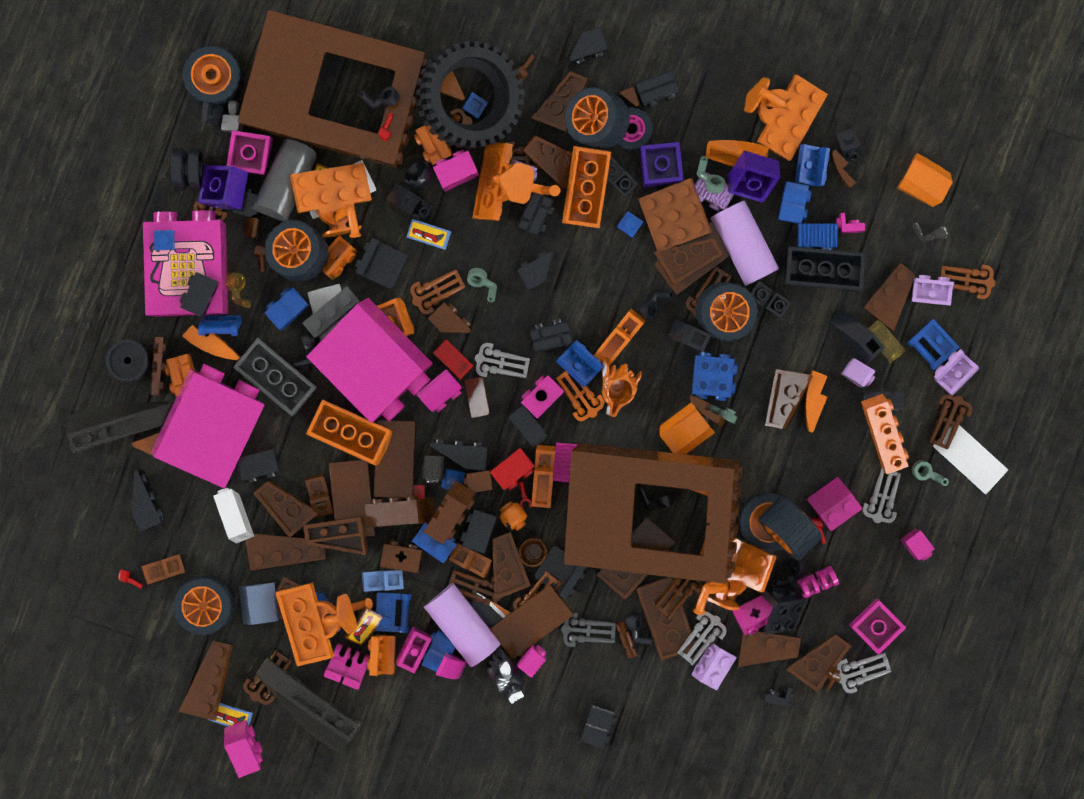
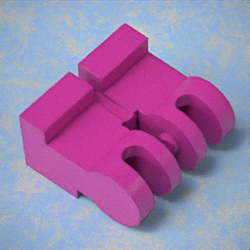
(825, 579)
(352, 675)

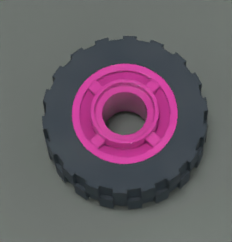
(643, 133)

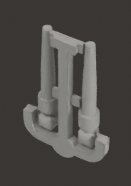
(480, 358)
(877, 517)
(714, 620)
(854, 664)

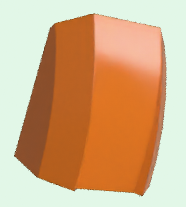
(926, 181)
(398, 314)
(685, 430)

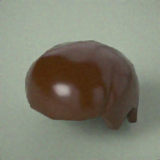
(533, 552)

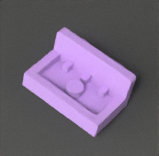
(932, 291)
(955, 372)
(713, 666)

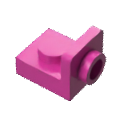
(853, 226)

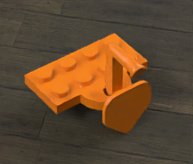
(789, 113)
(503, 182)
(333, 196)
(751, 570)
(309, 624)

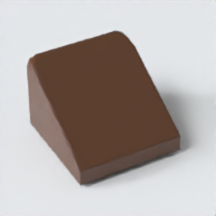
(630, 96)
(252, 227)

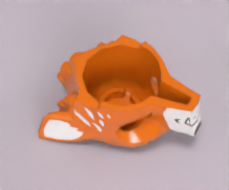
(618, 386)

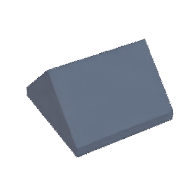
(258, 603)

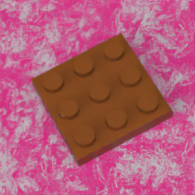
(675, 215)

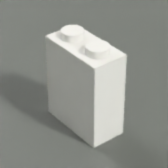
(233, 515)

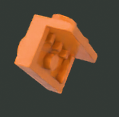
(339, 255)
(382, 655)

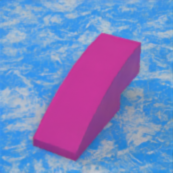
(451, 666)

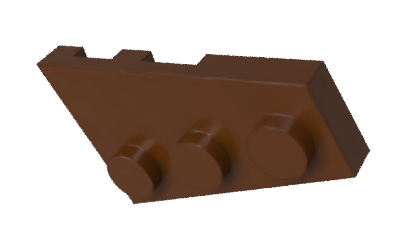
(550, 159)
(285, 508)

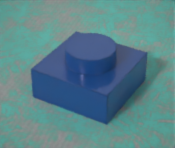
(474, 105)
(630, 224)
(164, 240)
(451, 476)

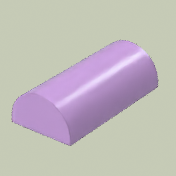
(744, 243)
(462, 625)

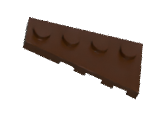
(275, 551)
(208, 685)

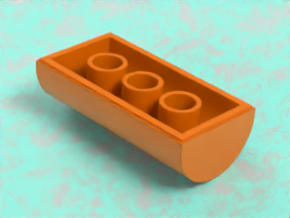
(586, 187)
(350, 433)

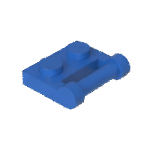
(219, 324)
(938, 340)
(387, 608)

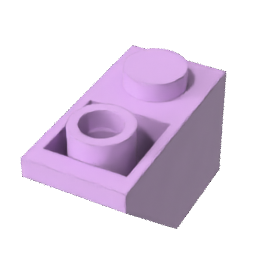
(858, 373)

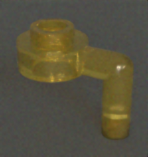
(236, 282)

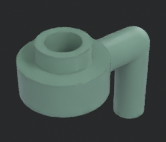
(713, 183)
(478, 277)
(727, 414)
(927, 473)

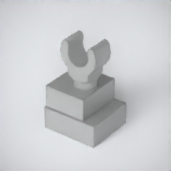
(230, 121)

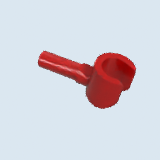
(384, 134)
(523, 495)
(818, 523)
(124, 577)

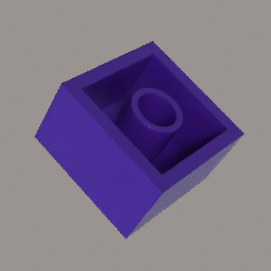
(661, 164)
(753, 176)
(223, 187)

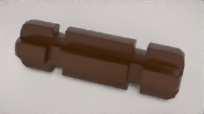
(626, 639)

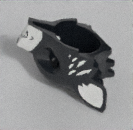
(506, 675)

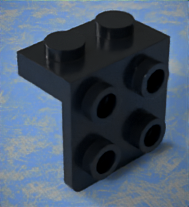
(380, 263)
(563, 572)
(786, 609)

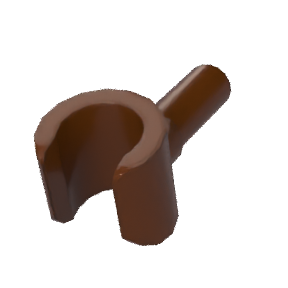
(523, 73)
(259, 250)
(834, 676)

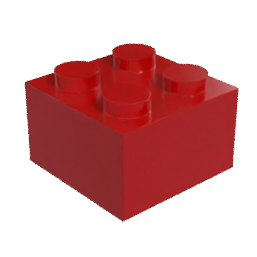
(512, 469)

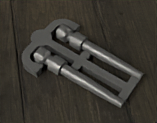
(566, 629)

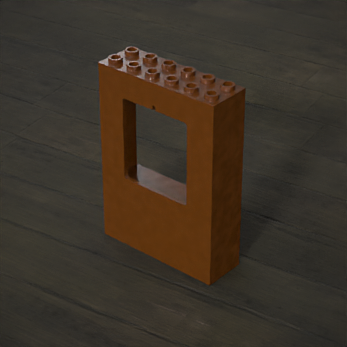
(287, 76)
(603, 511)

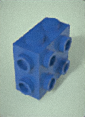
(713, 376)

